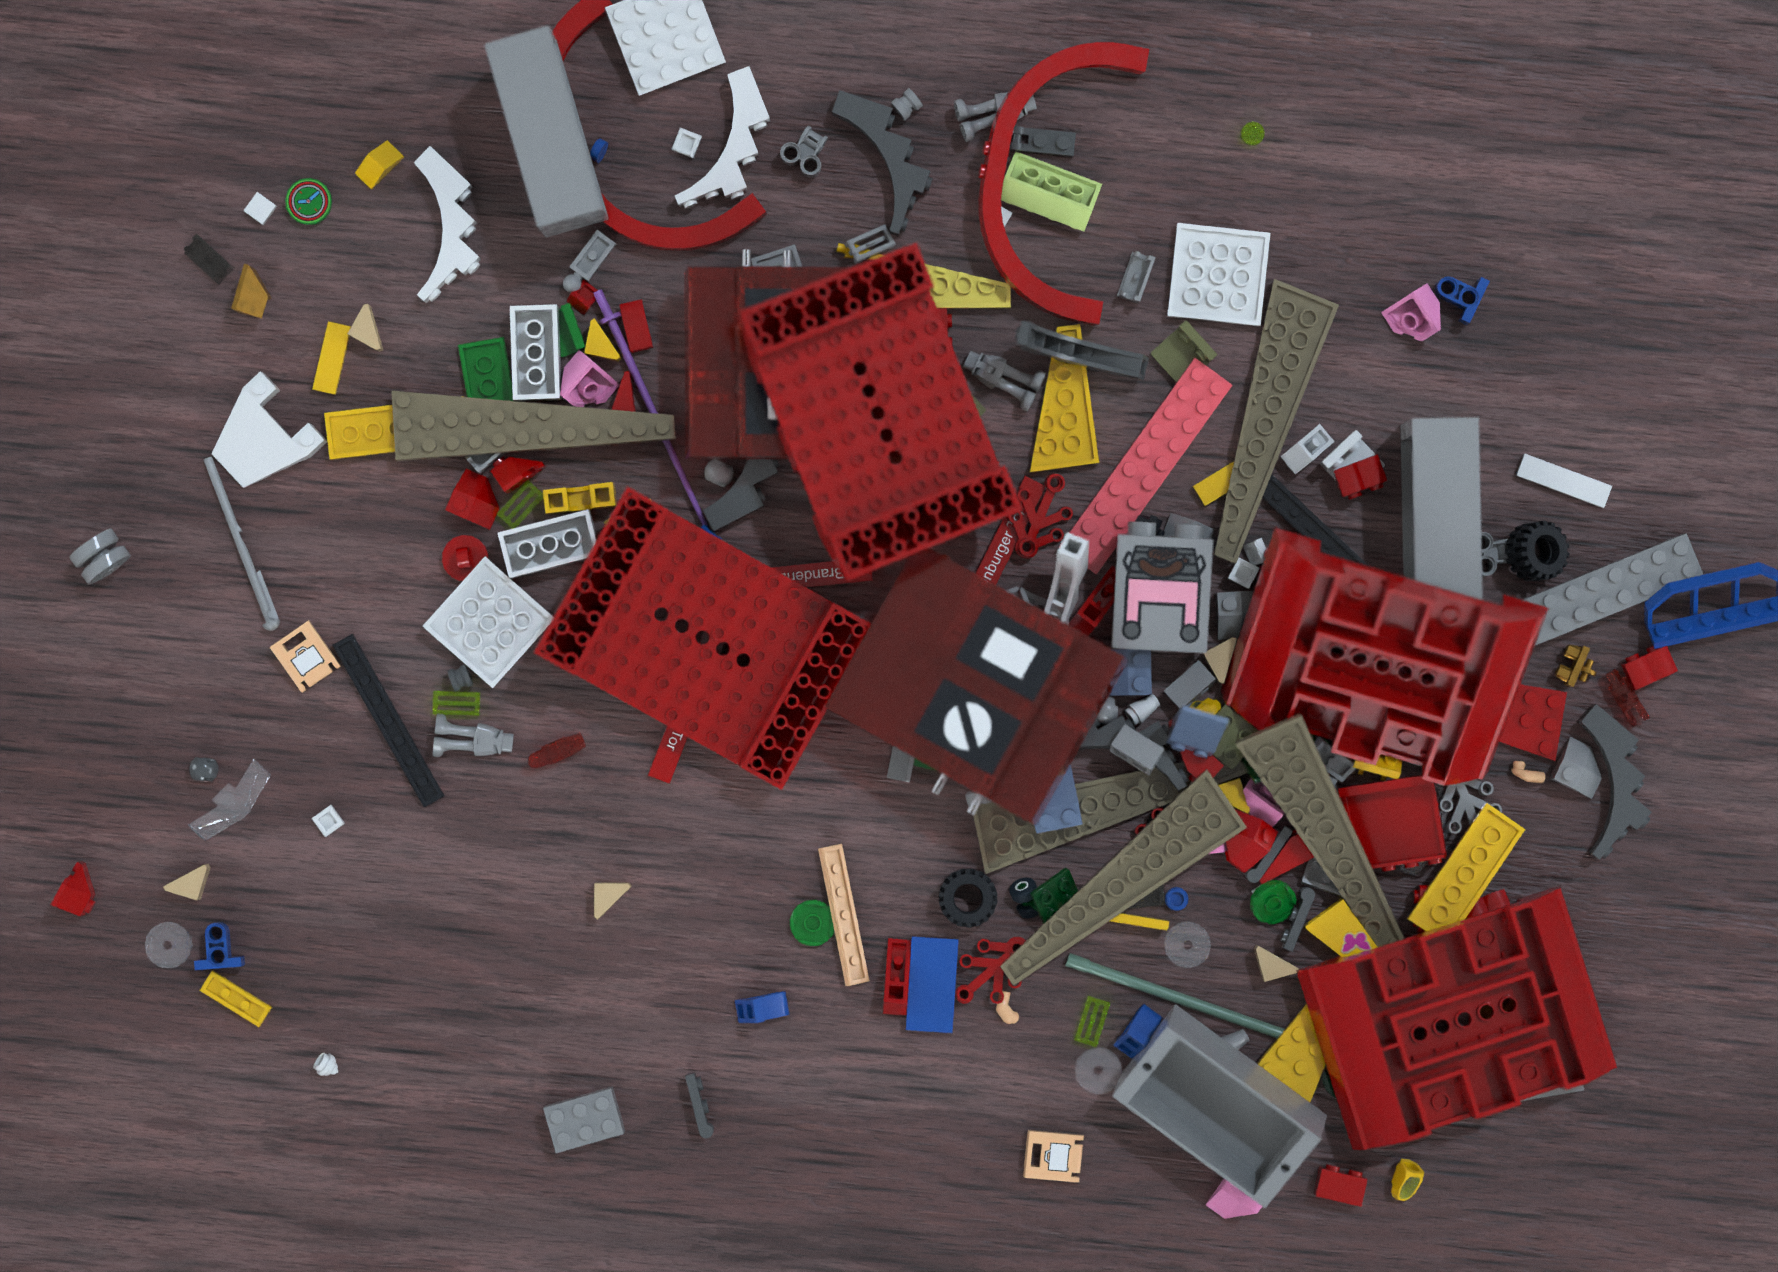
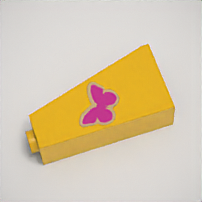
(1340, 930)

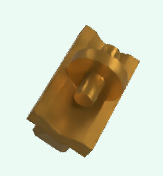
(1570, 675)

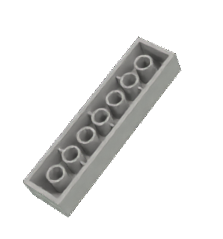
(1615, 586)

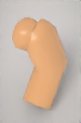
(1527, 775)
(1004, 1010)

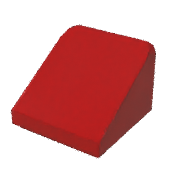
(583, 298)

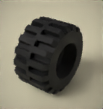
(1522, 551)
(971, 918)

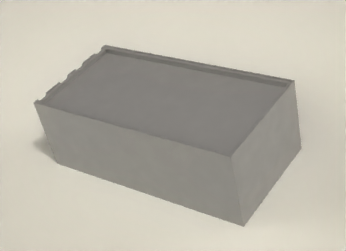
(546, 131)
(1442, 503)
(1220, 1106)

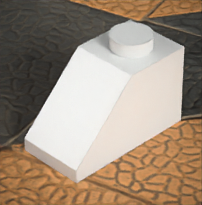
(1307, 449)

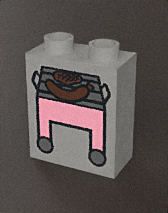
(1162, 589)

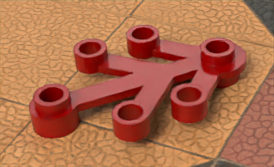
(1038, 520)
(993, 969)

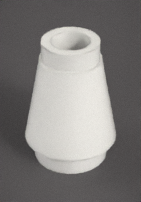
(1141, 709)

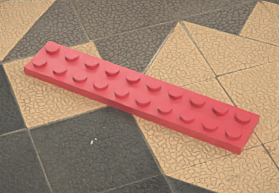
(1149, 460)

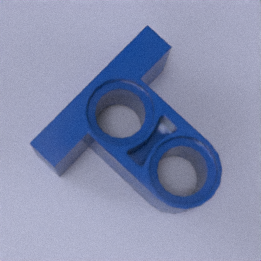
(1455, 297)
(222, 944)
(762, 1007)
(1138, 1031)

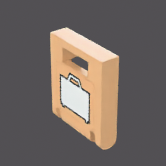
(307, 660)
(1057, 1158)

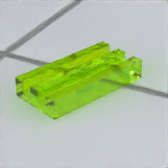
(508, 519)
(436, 702)
(1098, 1002)

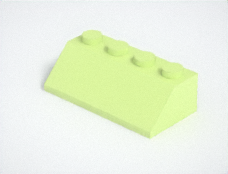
(1050, 191)

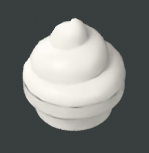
(326, 1065)

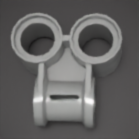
(806, 150)
(1493, 553)

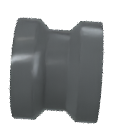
(460, 677)

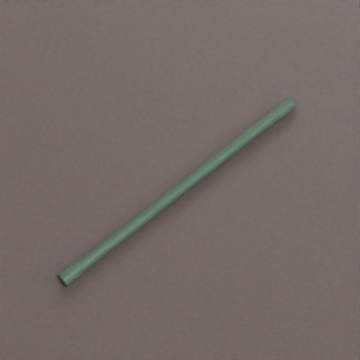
(1085, 965)

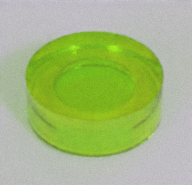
(1252, 133)

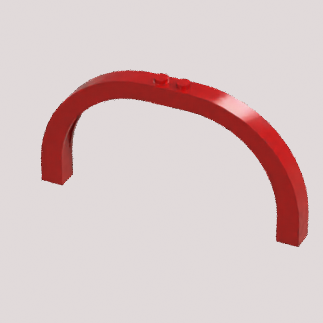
(992, 173)
(699, 236)

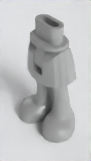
(965, 111)
(990, 370)
(486, 738)

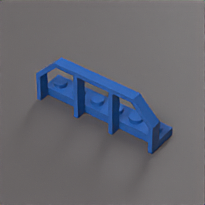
(1716, 621)

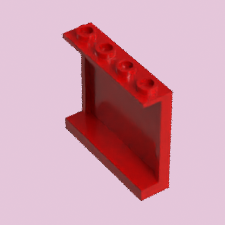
(1396, 821)

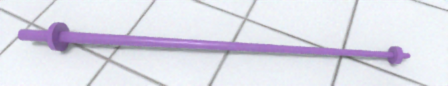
(610, 319)

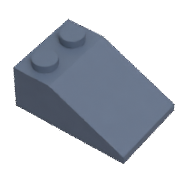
(1136, 675)
(1196, 731)
(1063, 807)

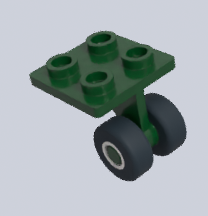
(1043, 899)

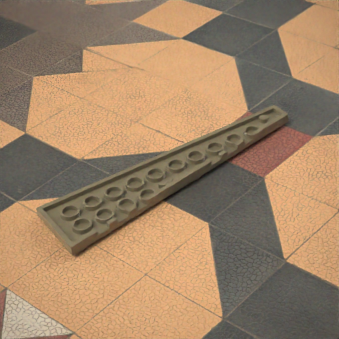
(1285, 359)
(466, 426)
(1304, 790)
(1102, 803)
(1169, 844)

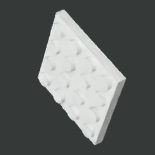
(664, 40)
(1218, 274)
(488, 622)

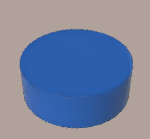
(598, 150)
(1176, 898)

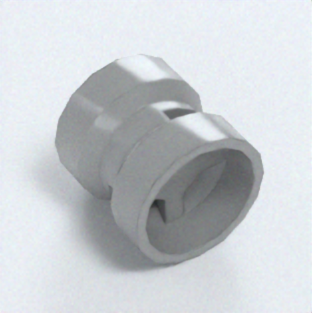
(905, 105)

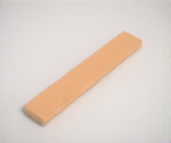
(843, 915)

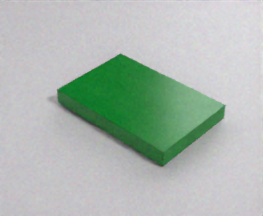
(486, 369)

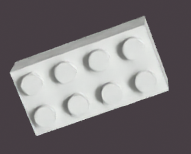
(535, 352)
(548, 543)

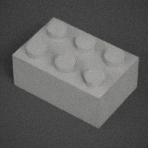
(584, 1119)

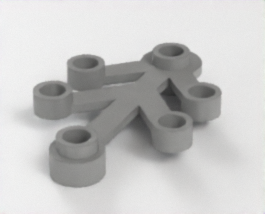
(1465, 802)

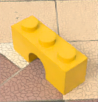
(580, 498)

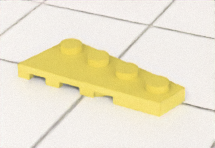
(967, 291)

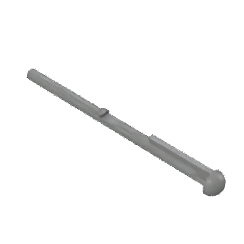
(256, 578)

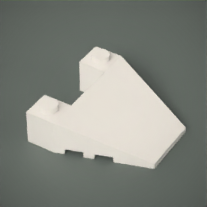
(255, 443)

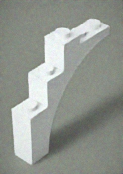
(740, 148)
(456, 223)
(1069, 572)

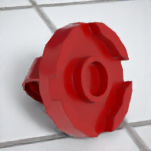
(462, 556)

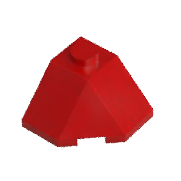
(514, 472)
(474, 500)
(1250, 844)
(76, 892)

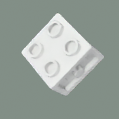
(1346, 453)

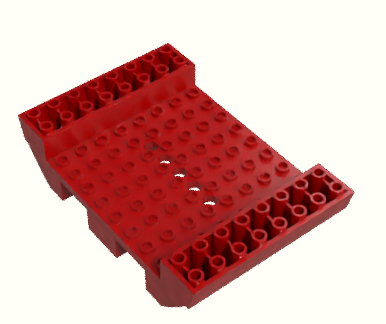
(805, 359)
(1321, 601)
(747, 714)
(1404, 1086)

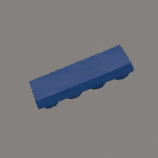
(932, 984)

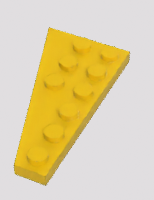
(1066, 417)
(1296, 1056)

